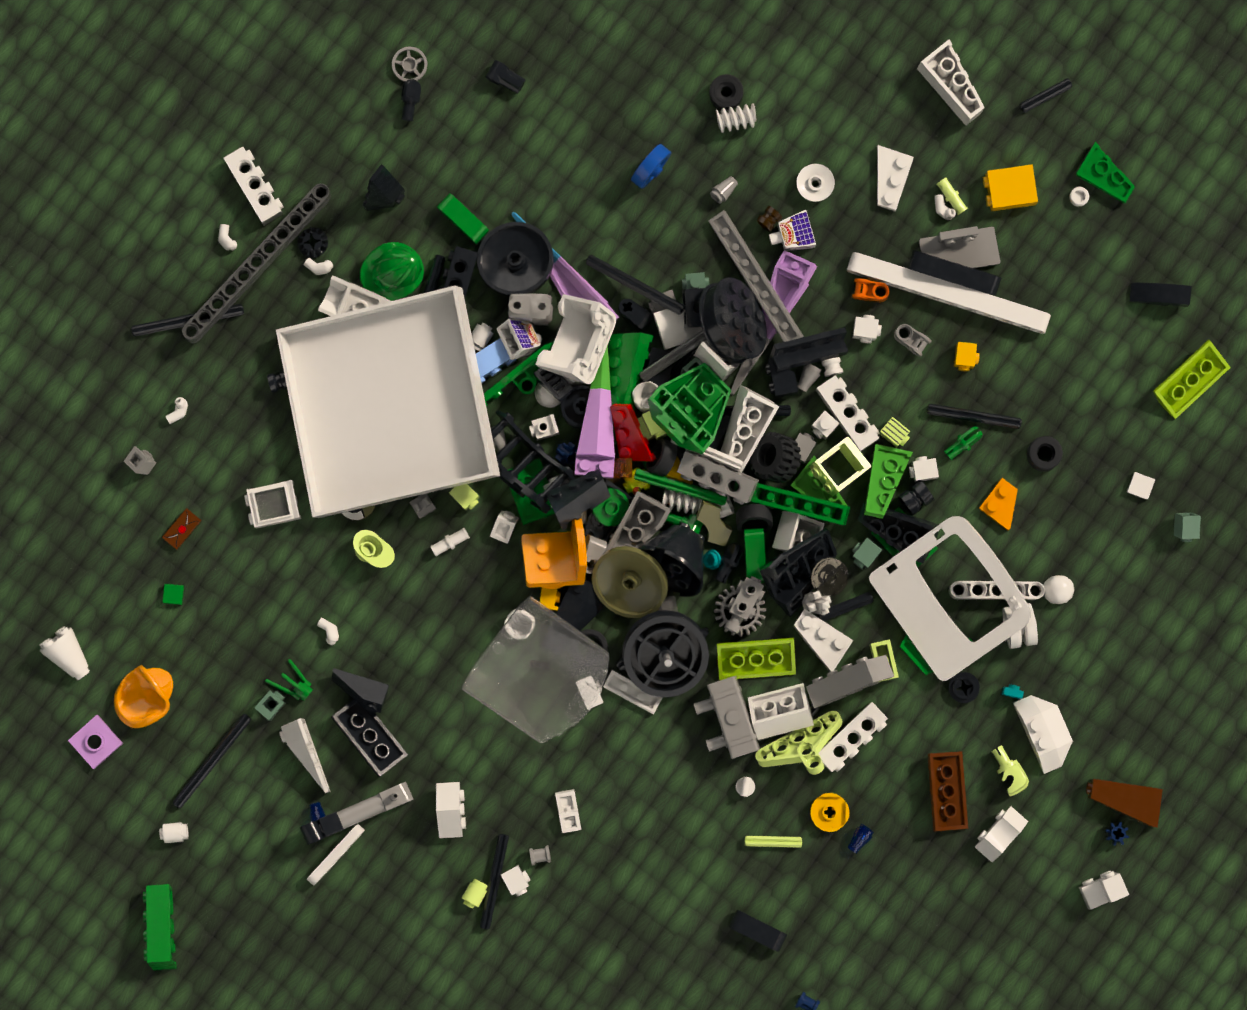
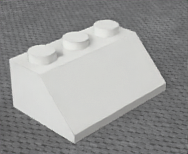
(780, 711)

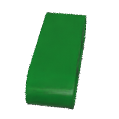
(463, 218)
(754, 552)

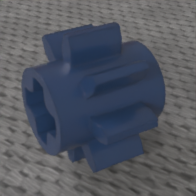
(566, 453)
(1121, 830)

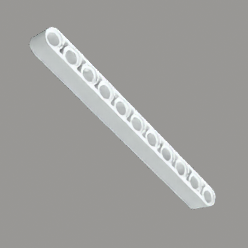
(948, 293)

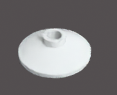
(817, 173)

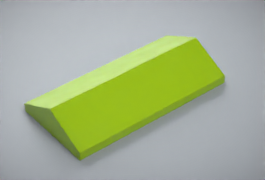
(1191, 379)
(756, 658)

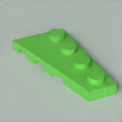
(885, 474)

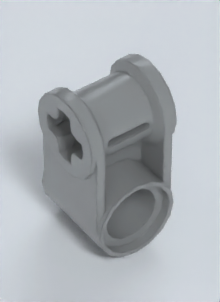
(913, 339)
(594, 550)

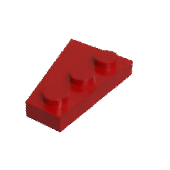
(628, 434)

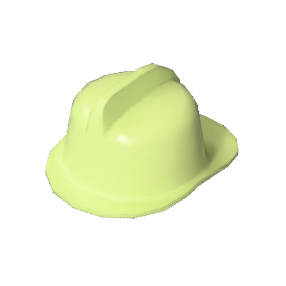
(373, 549)

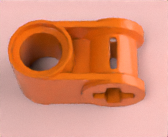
(868, 292)

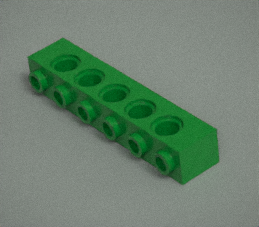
(799, 503)

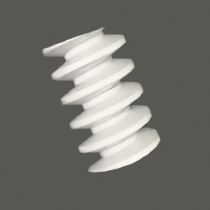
(736, 118)
(681, 500)

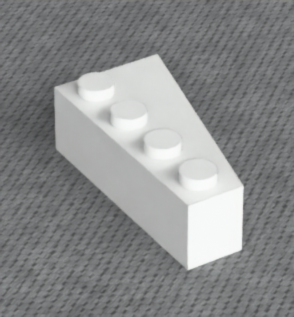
(747, 424)

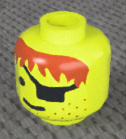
(633, 485)

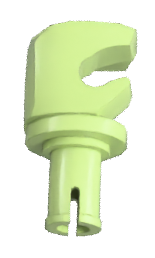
(1012, 768)

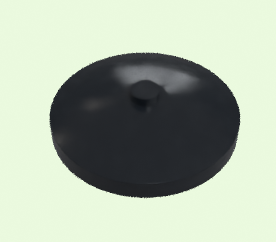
(515, 259)

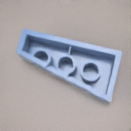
(492, 359)

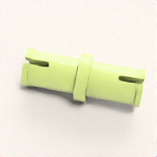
(952, 196)

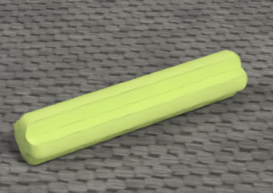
(773, 841)

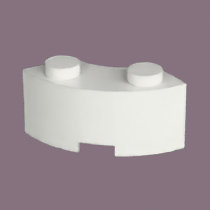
(1001, 834)

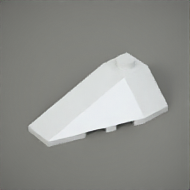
(300, 742)

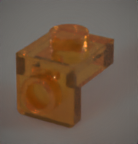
(622, 468)

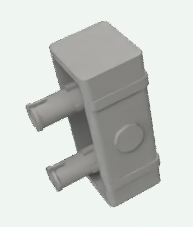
(733, 718)

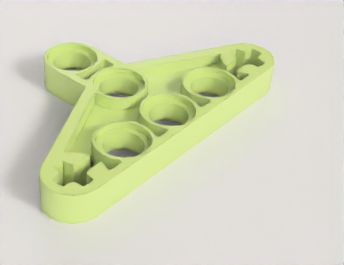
(794, 750)

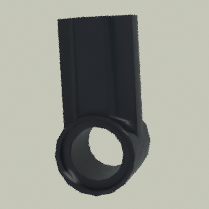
(501, 75)

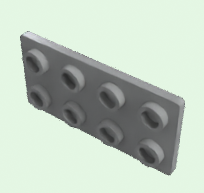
(964, 246)

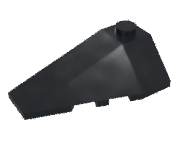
(383, 191)
(580, 605)

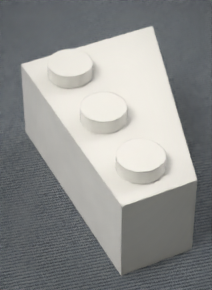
(823, 639)

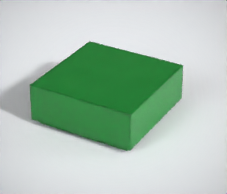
(173, 594)

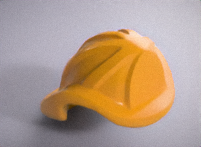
(143, 696)

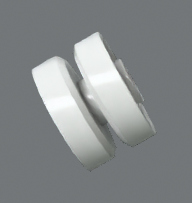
(1028, 633)

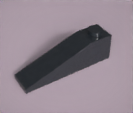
(898, 528)

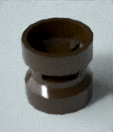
(769, 218)

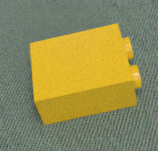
(1010, 188)

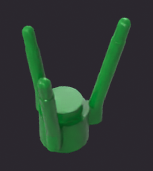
(302, 689)

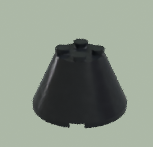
(681, 557)

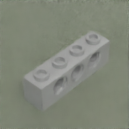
(746, 483)

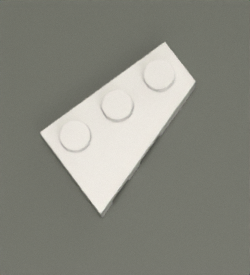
(892, 175)

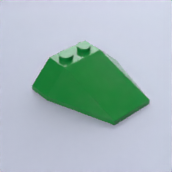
(690, 407)

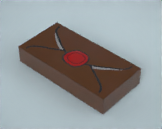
(182, 529)

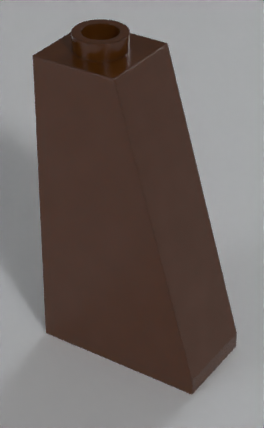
(1131, 800)

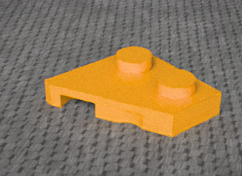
(1001, 503)

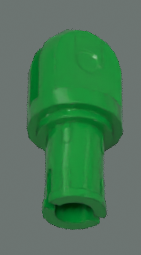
(964, 442)

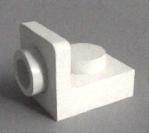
(504, 526)

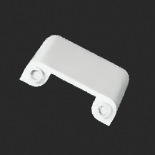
(580, 339)

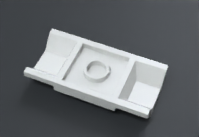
(347, 297)

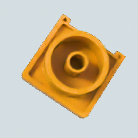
(555, 558)

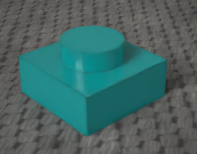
(1013, 691)

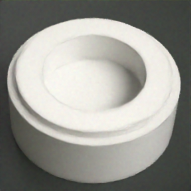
(1079, 196)

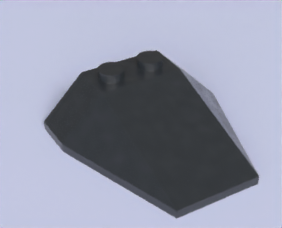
(790, 572)

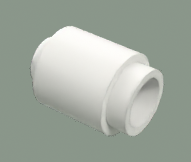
(481, 336)
(173, 832)

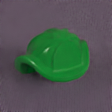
(392, 271)

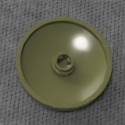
(629, 582)

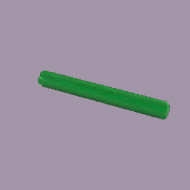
(680, 487)

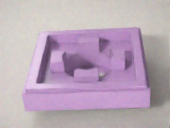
(109, 740)

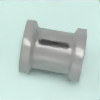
(540, 855)

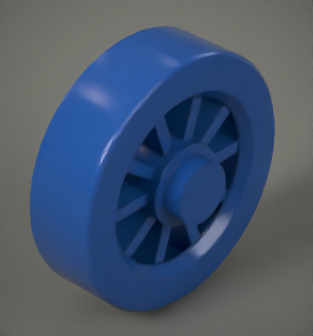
(651, 166)

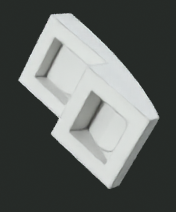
(568, 811)

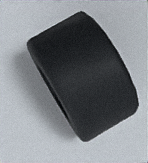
(1054, 446)

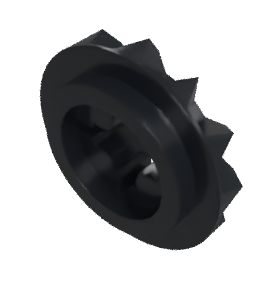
(319, 248)
(968, 679)

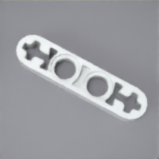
(335, 855)

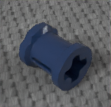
(806, 1002)

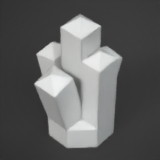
(816, 603)

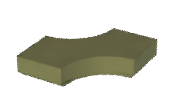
(717, 530)

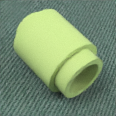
(474, 893)

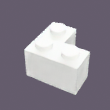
(450, 810)
(1103, 890)

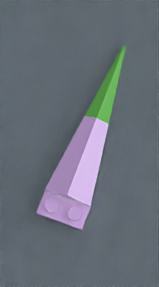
(596, 437)

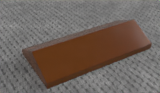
(947, 791)

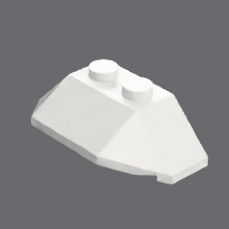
(1045, 731)

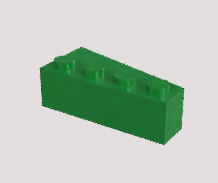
(626, 361)
(159, 927)

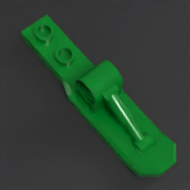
(522, 372)

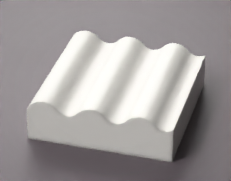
(1141, 485)

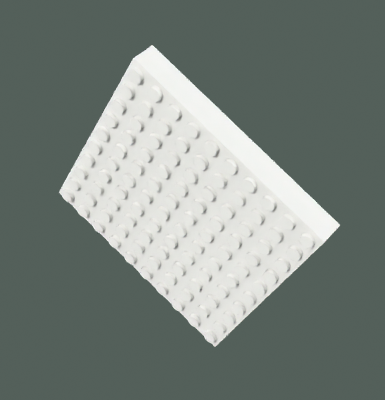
(387, 402)

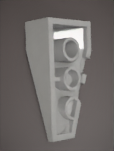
(640, 522)

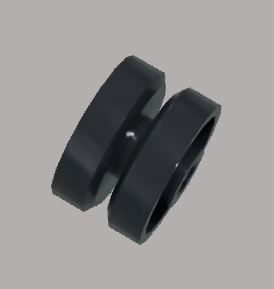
(570, 406)

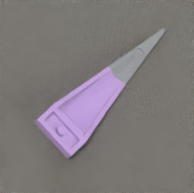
(790, 282)

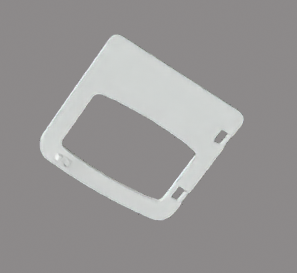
(925, 619)

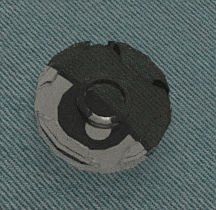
(829, 576)

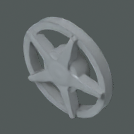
(409, 63)

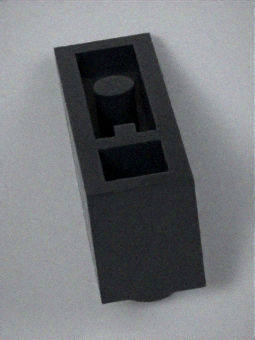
(364, 691)

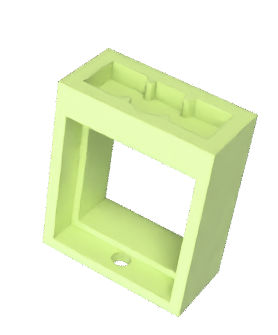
(853, 456)

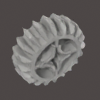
(724, 605)

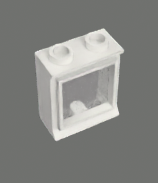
(272, 504)

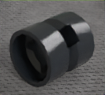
(915, 498)

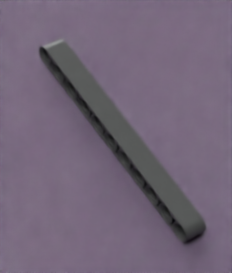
(258, 254)

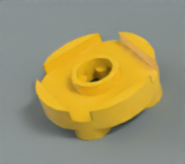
(837, 820)

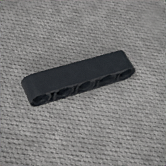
(954, 272)

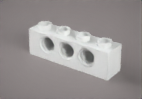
(235, 162)
(837, 409)
(869, 713)

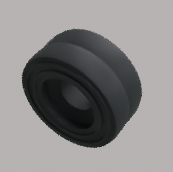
(726, 81)

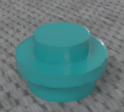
(712, 559)

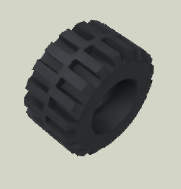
(786, 458)

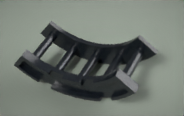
(510, 477)

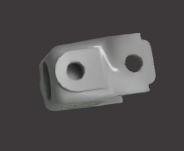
(531, 308)

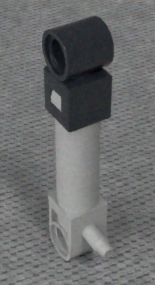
(356, 813)

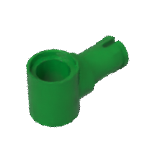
(691, 520)

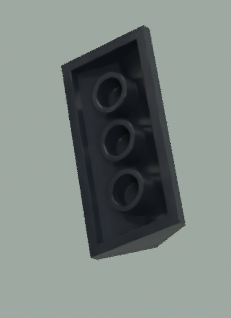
(369, 737)

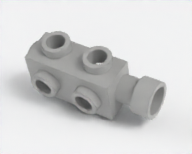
(746, 598)

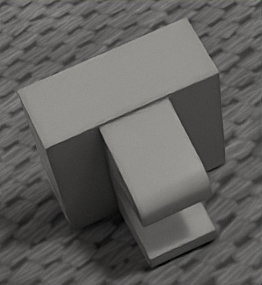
(422, 505)

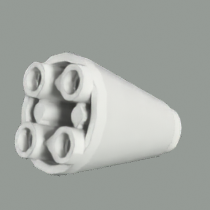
(66, 653)

